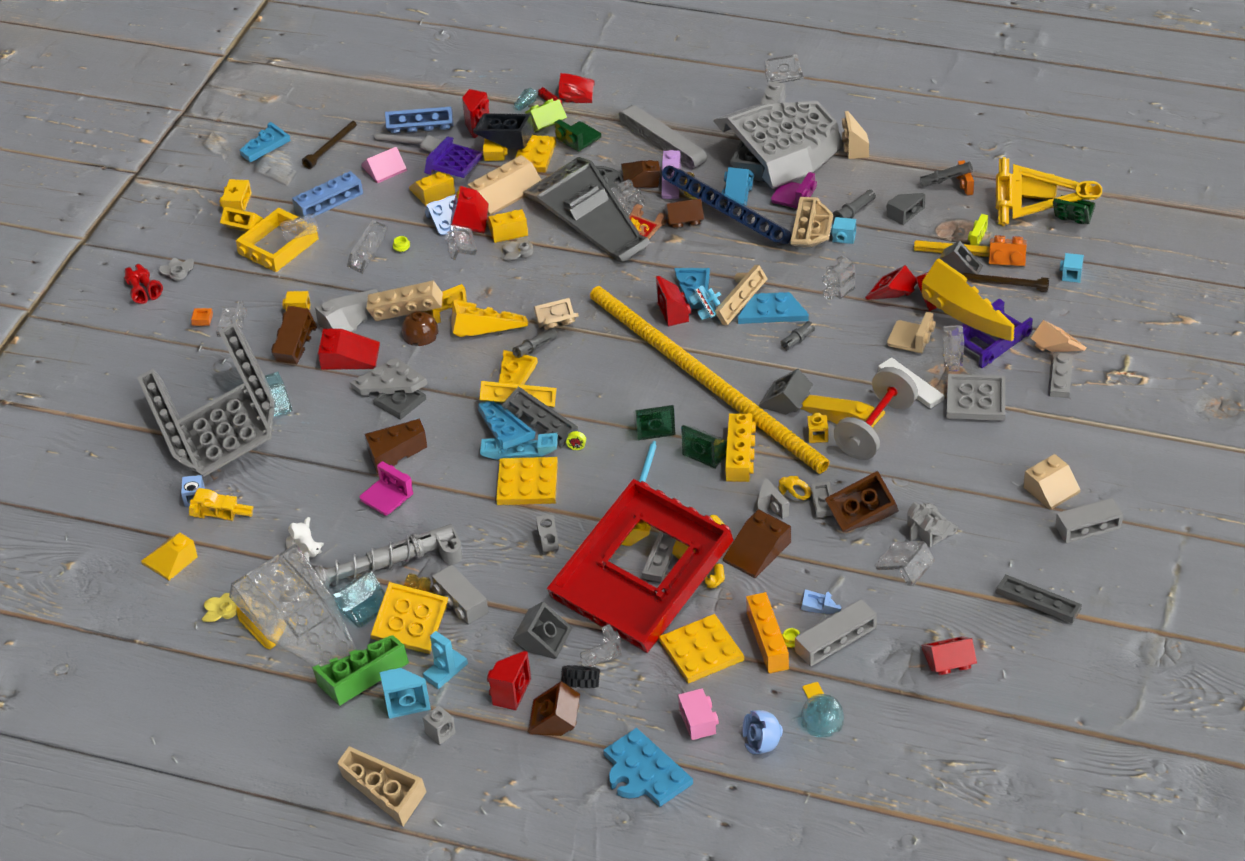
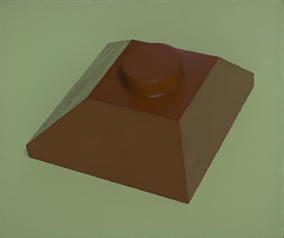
(642, 173)

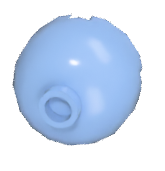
(762, 731)

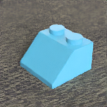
(404, 692)

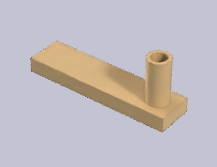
(747, 286)

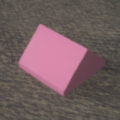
(384, 165)

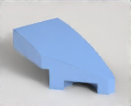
(819, 603)

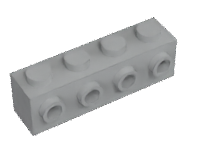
(835, 632)

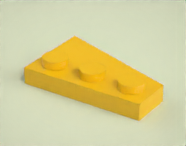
(515, 369)

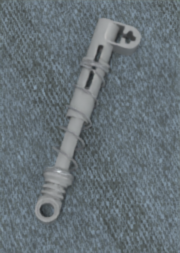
(413, 546)

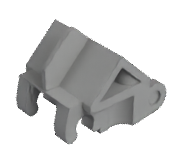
(928, 524)

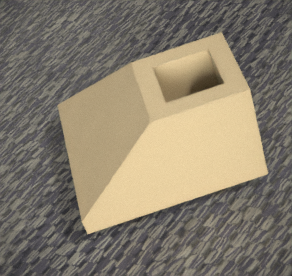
(854, 138)

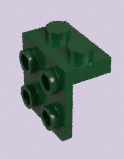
(576, 136)
(1078, 211)

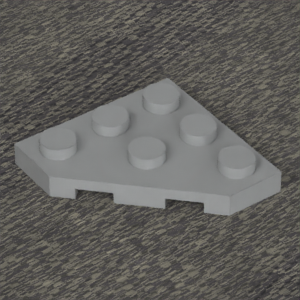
(389, 378)

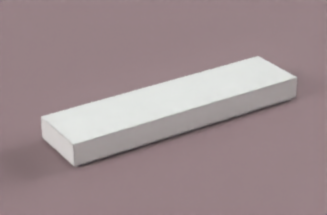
(926, 393)

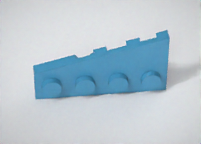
(505, 425)

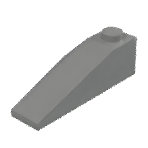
(344, 311)

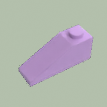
(670, 158)

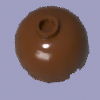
(419, 328)

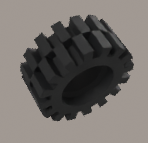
(580, 676)

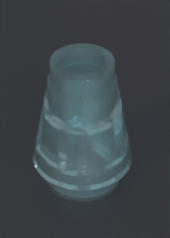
(526, 98)

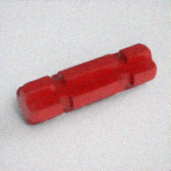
(547, 95)

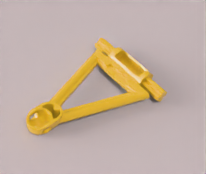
(1010, 191)

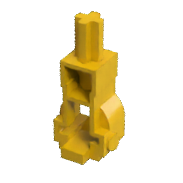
(215, 505)

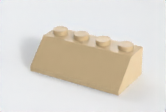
(506, 183)

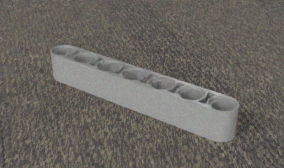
(662, 135)

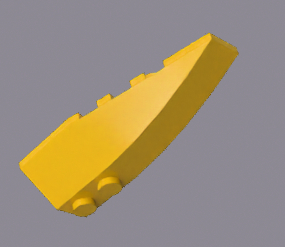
(951, 294)

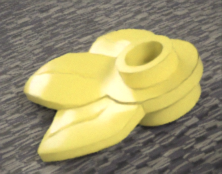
(219, 608)

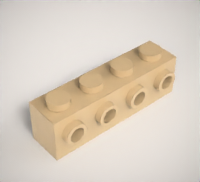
(404, 300)

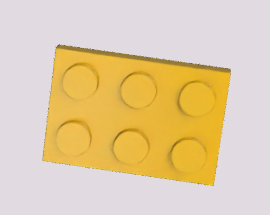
(539, 151)

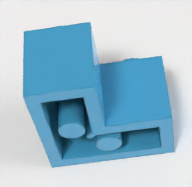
(738, 184)

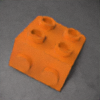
(1007, 251)

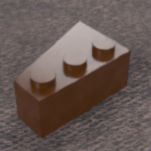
(293, 335)
(396, 442)

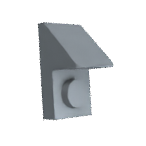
(772, 498)

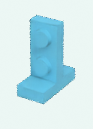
(446, 661)

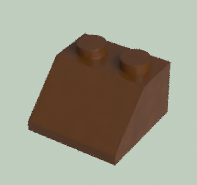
(684, 212)
(554, 711)

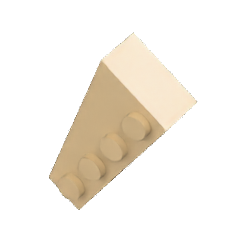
(384, 784)

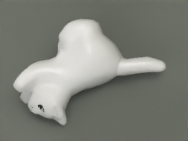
(302, 537)

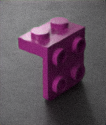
(791, 192)

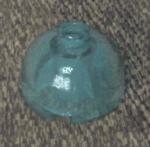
(822, 715)

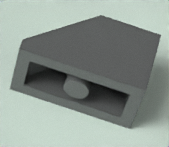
(905, 207)
(961, 259)

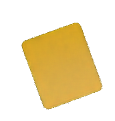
(812, 689)

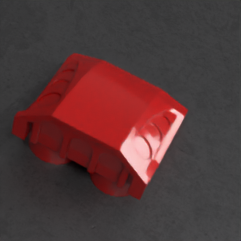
(575, 88)

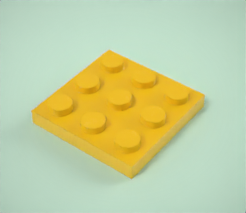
(527, 481)
(409, 616)
(701, 648)

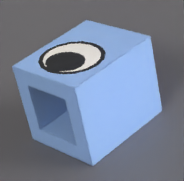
(189, 487)

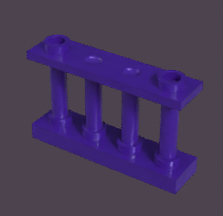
(1000, 346)

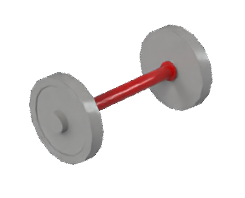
(858, 437)

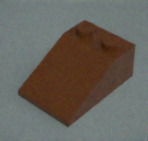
(862, 503)
(758, 543)

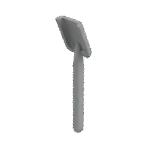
(429, 143)

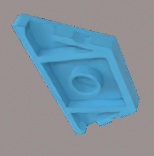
(772, 308)

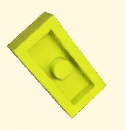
(979, 230)

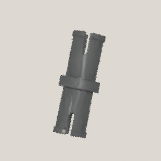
(797, 335)

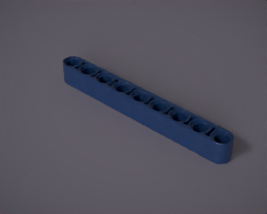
(732, 207)

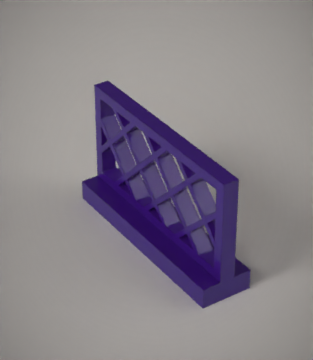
(452, 159)

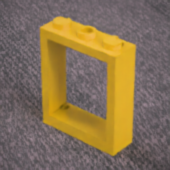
(283, 256)

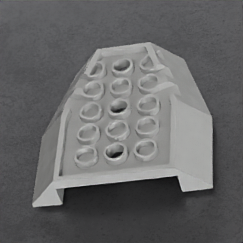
(790, 151)

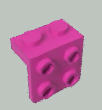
(389, 491)

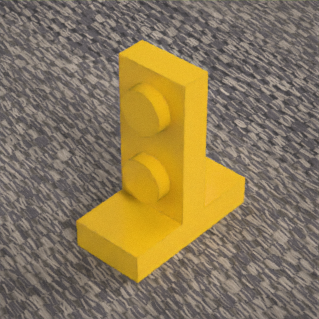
(456, 293)

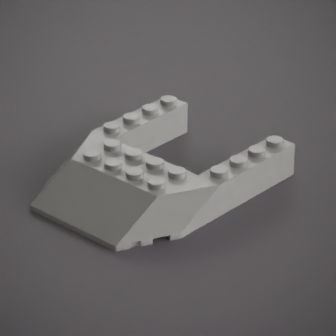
(223, 426)

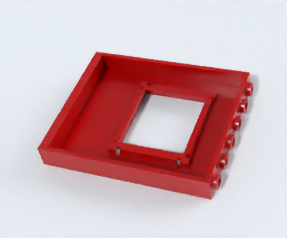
(617, 597)

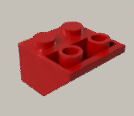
(474, 106)

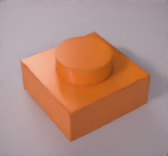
(202, 317)

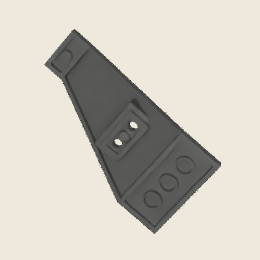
(589, 206)

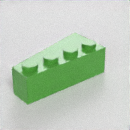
(360, 670)

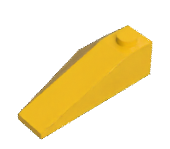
(475, 321)
(839, 408)

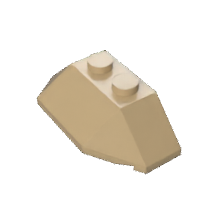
(811, 223)

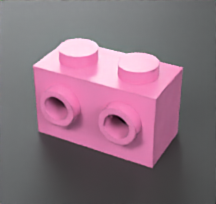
(697, 714)

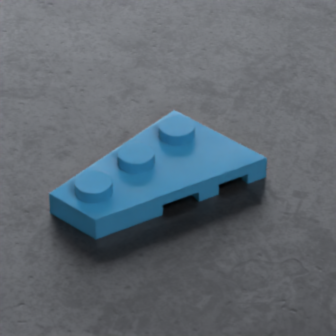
(266, 142)
(691, 279)

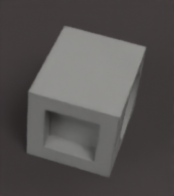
(439, 725)

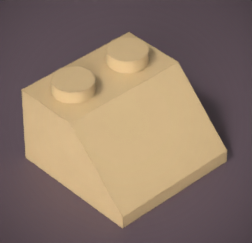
(1051, 482)

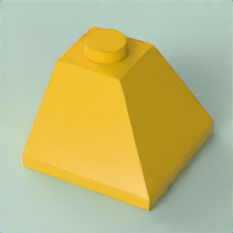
(171, 556)

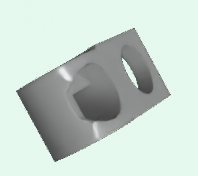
(547, 533)

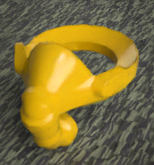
(789, 482)

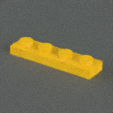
(501, 391)

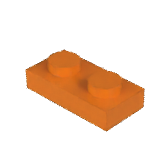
(966, 181)

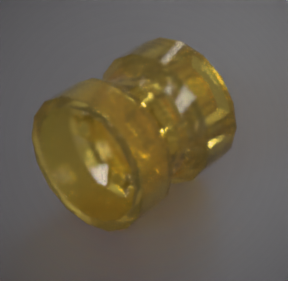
(416, 582)

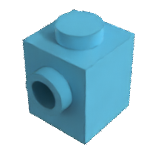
(843, 230)
(1072, 267)

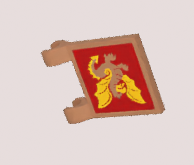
(644, 226)

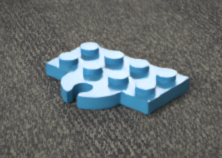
(644, 769)

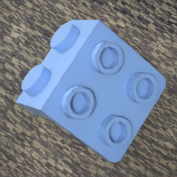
(441, 214)

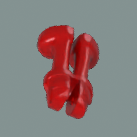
(141, 275)

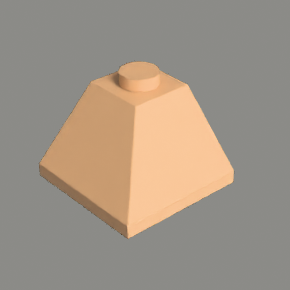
(1055, 339)

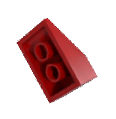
(347, 350)

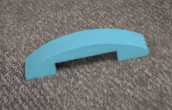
(536, 448)

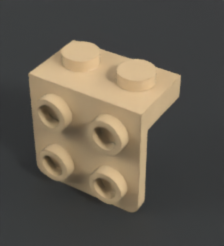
(555, 312)
(912, 335)

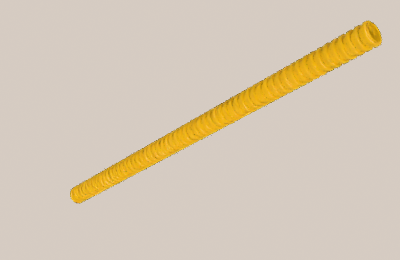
(710, 380)

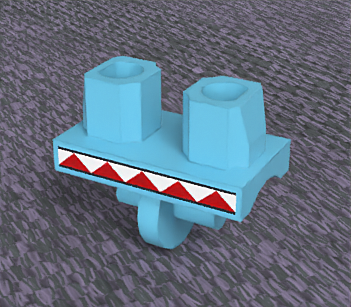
(701, 295)

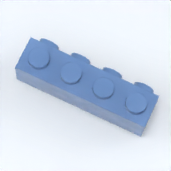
(418, 119)
(328, 195)

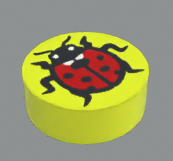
(576, 440)

